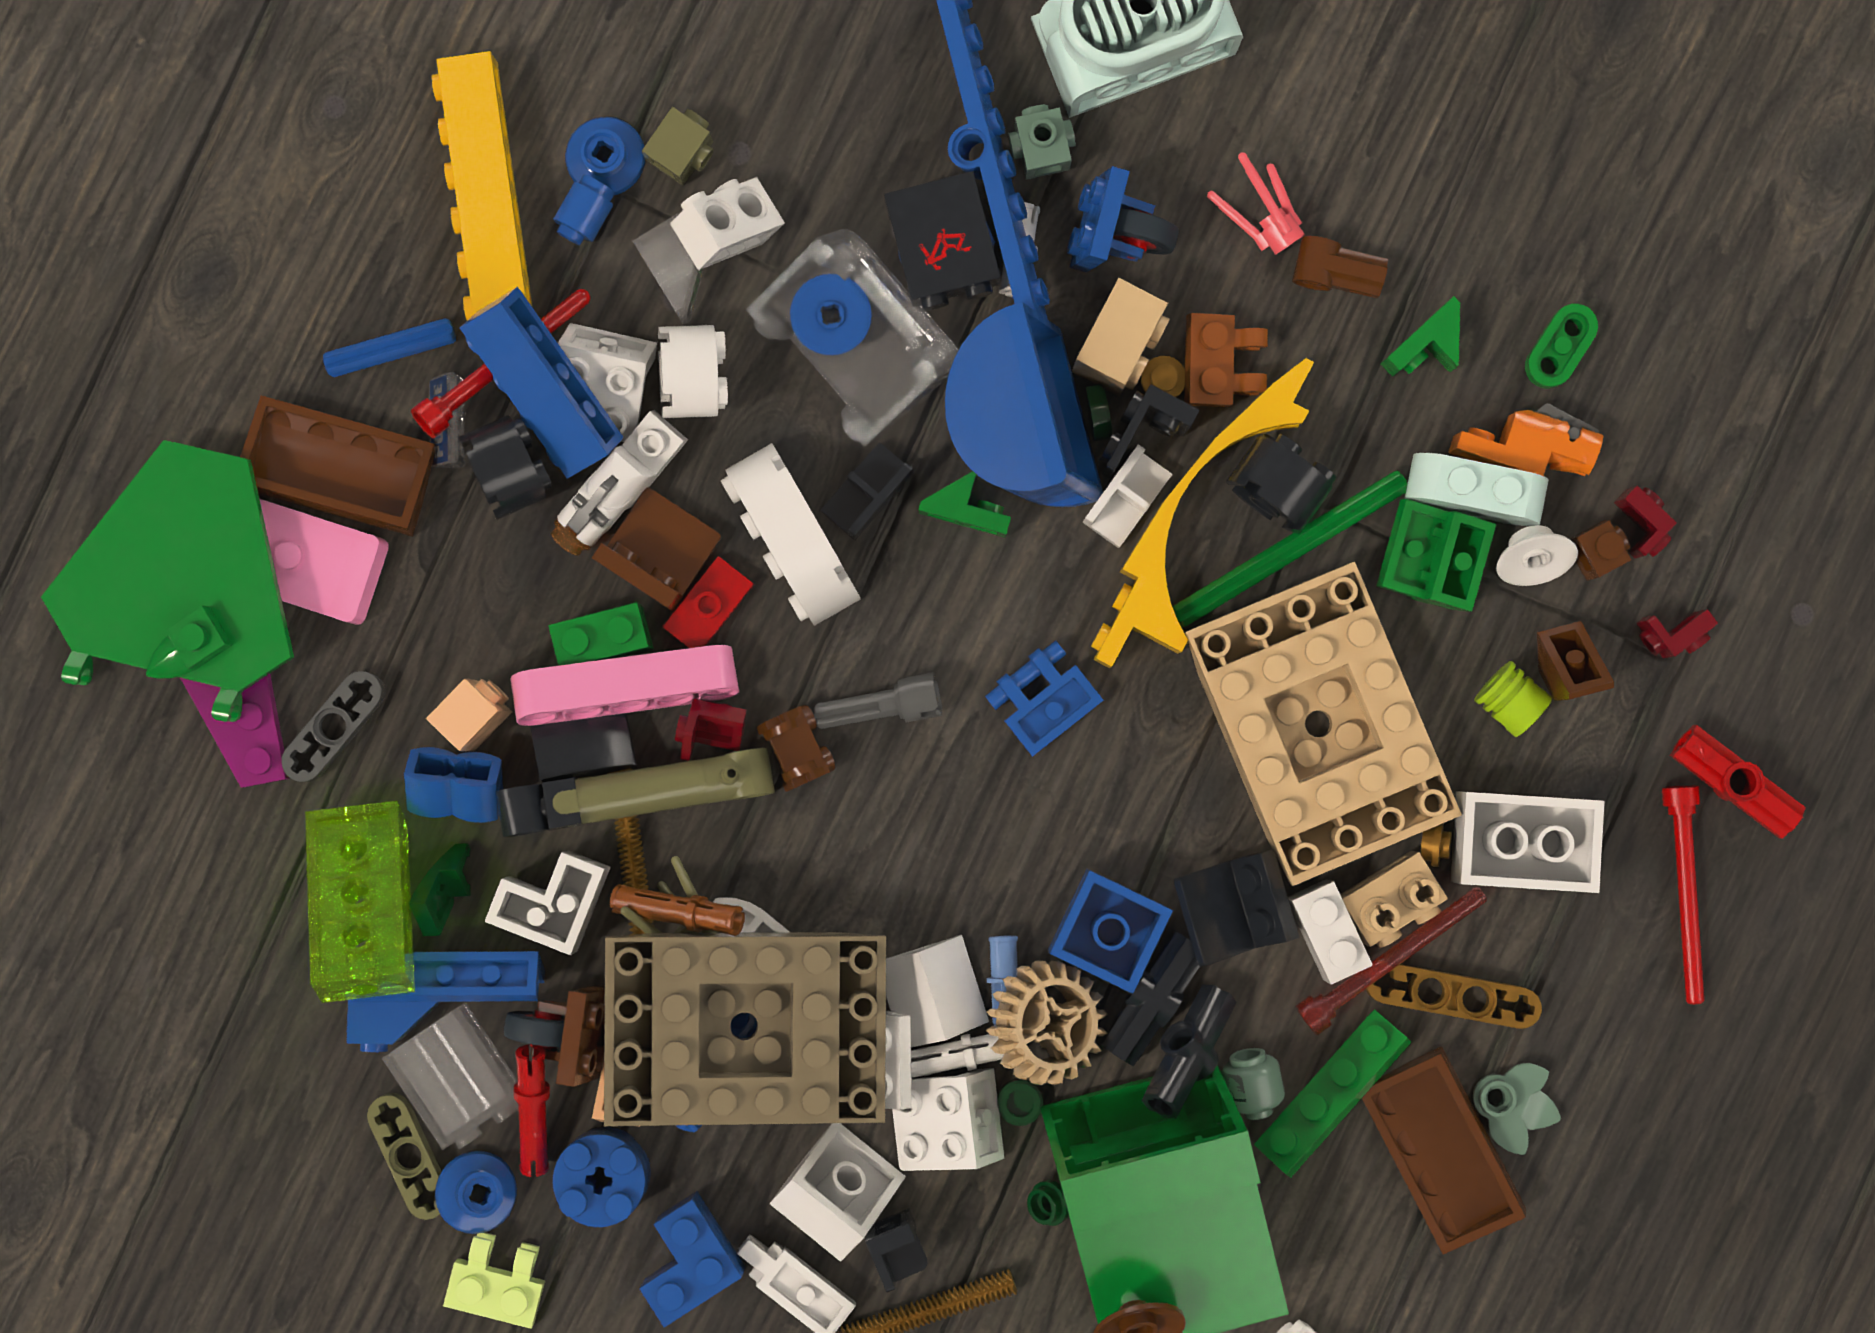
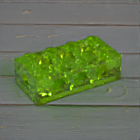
(382, 919)

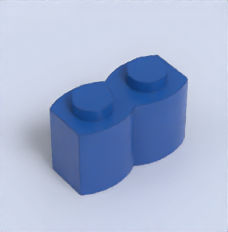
(453, 784)

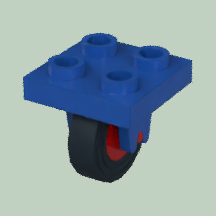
(1116, 224)

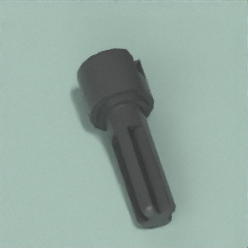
(911, 699)

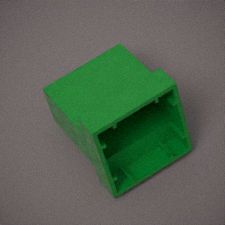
(1167, 1205)

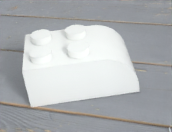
(1527, 842)

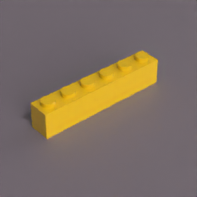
(481, 178)

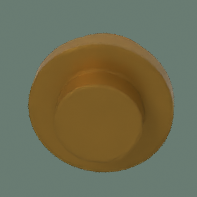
(1164, 374)
(1436, 844)

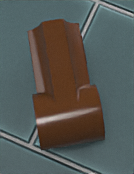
(1327, 266)

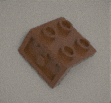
(659, 548)

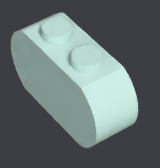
(1477, 489)

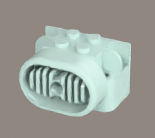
(1110, 51)

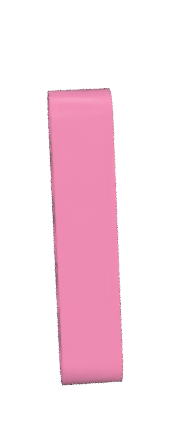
(623, 685)

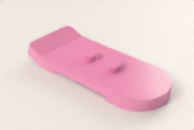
(323, 563)

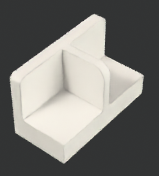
(1127, 497)

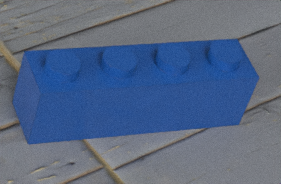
(541, 383)

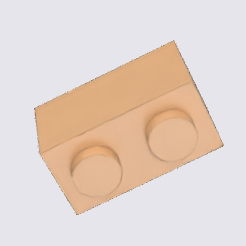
(470, 713)

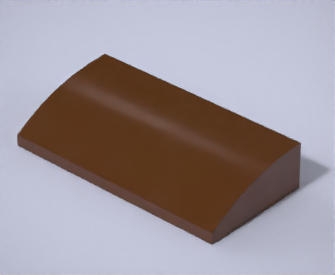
(338, 465)
(1443, 1151)

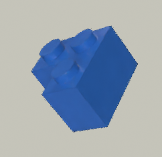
(701, 1265)

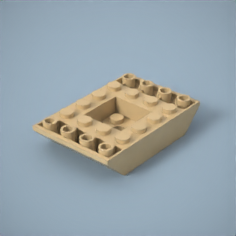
(1374, 767)

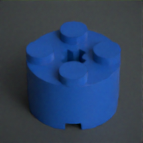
(580, 1192)

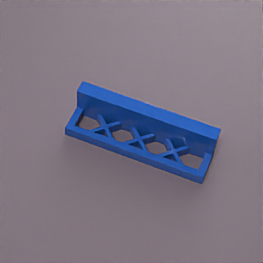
(472, 977)

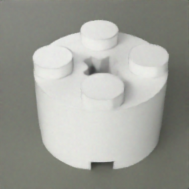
(691, 371)

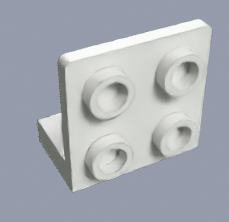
(612, 369)
(950, 1123)

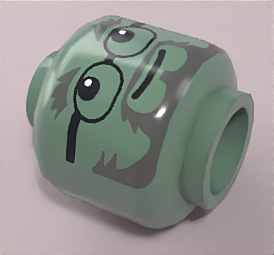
(1254, 1082)

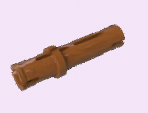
(693, 912)

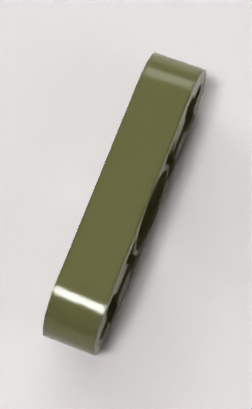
(385, 1129)

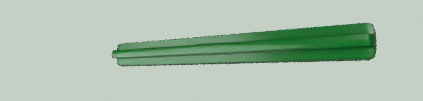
(1290, 548)

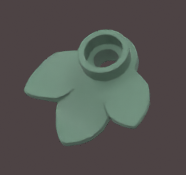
(1520, 1108)

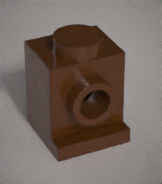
(1601, 549)

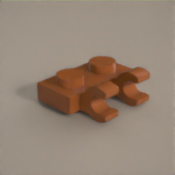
(1211, 360)

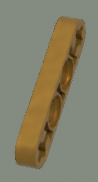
(1451, 998)

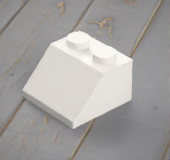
(838, 1191)

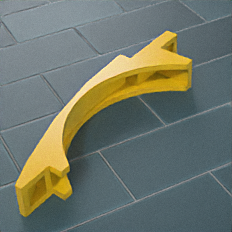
(1147, 603)

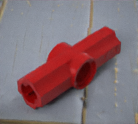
(1760, 796)

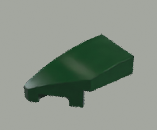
(436, 891)

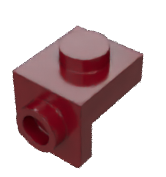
(1646, 511)
(1687, 635)
(710, 725)

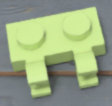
(495, 1291)

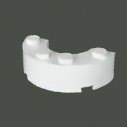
(791, 534)

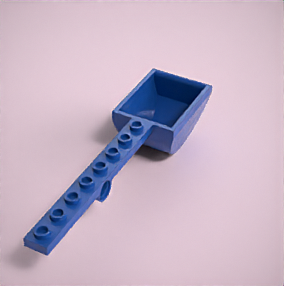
(1011, 380)

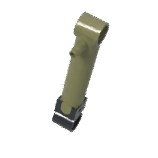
(634, 792)

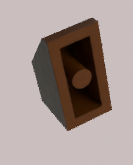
(1571, 663)

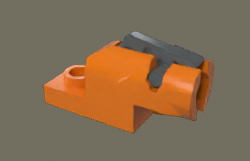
(1533, 441)

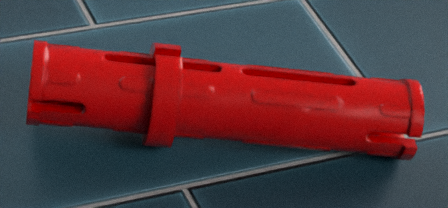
(531, 1094)

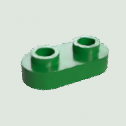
(1561, 348)

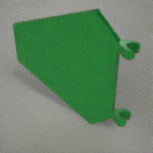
(171, 543)

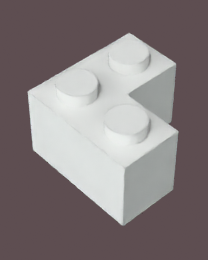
(552, 915)

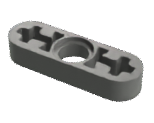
(320, 759)

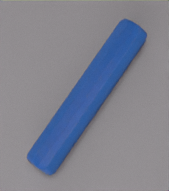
(389, 347)

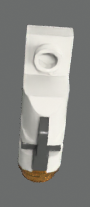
(617, 483)

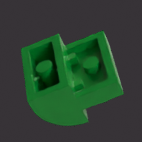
(1436, 555)

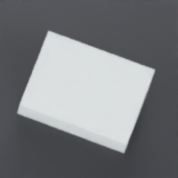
(936, 991)

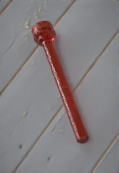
(1320, 1010)

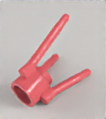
(1282, 224)

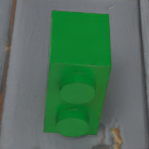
(601, 635)

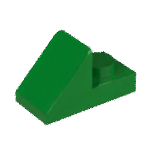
(1437, 334)
(952, 506)

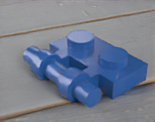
(1054, 708)

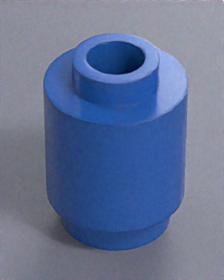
(584, 210)

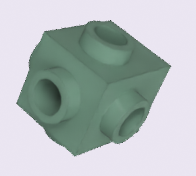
(1037, 156)

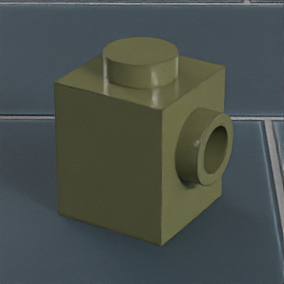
(680, 145)

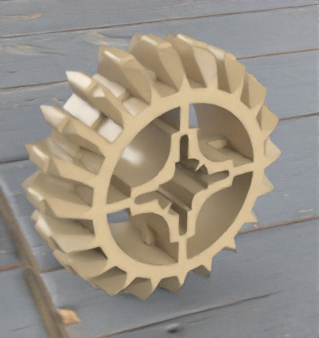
(1067, 1032)

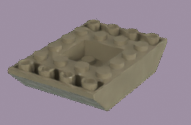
(814, 1042)

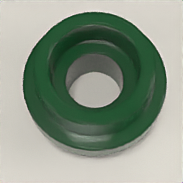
(1047, 1203)

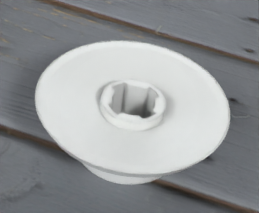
(1536, 556)

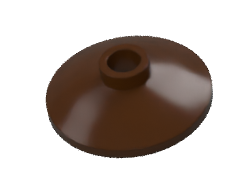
(1143, 1317)

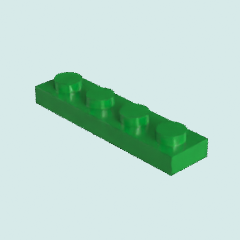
(1332, 1093)

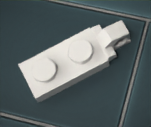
(796, 1286)

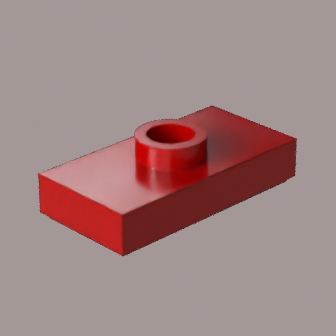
(708, 604)

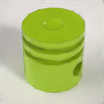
(1513, 699)

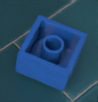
(1109, 931)

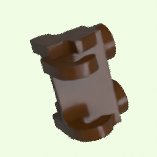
(796, 747)

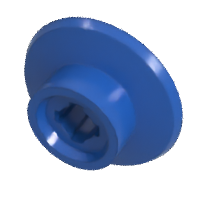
(623, 165)
(825, 293)
(456, 1185)

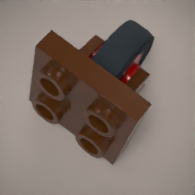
(572, 1026)

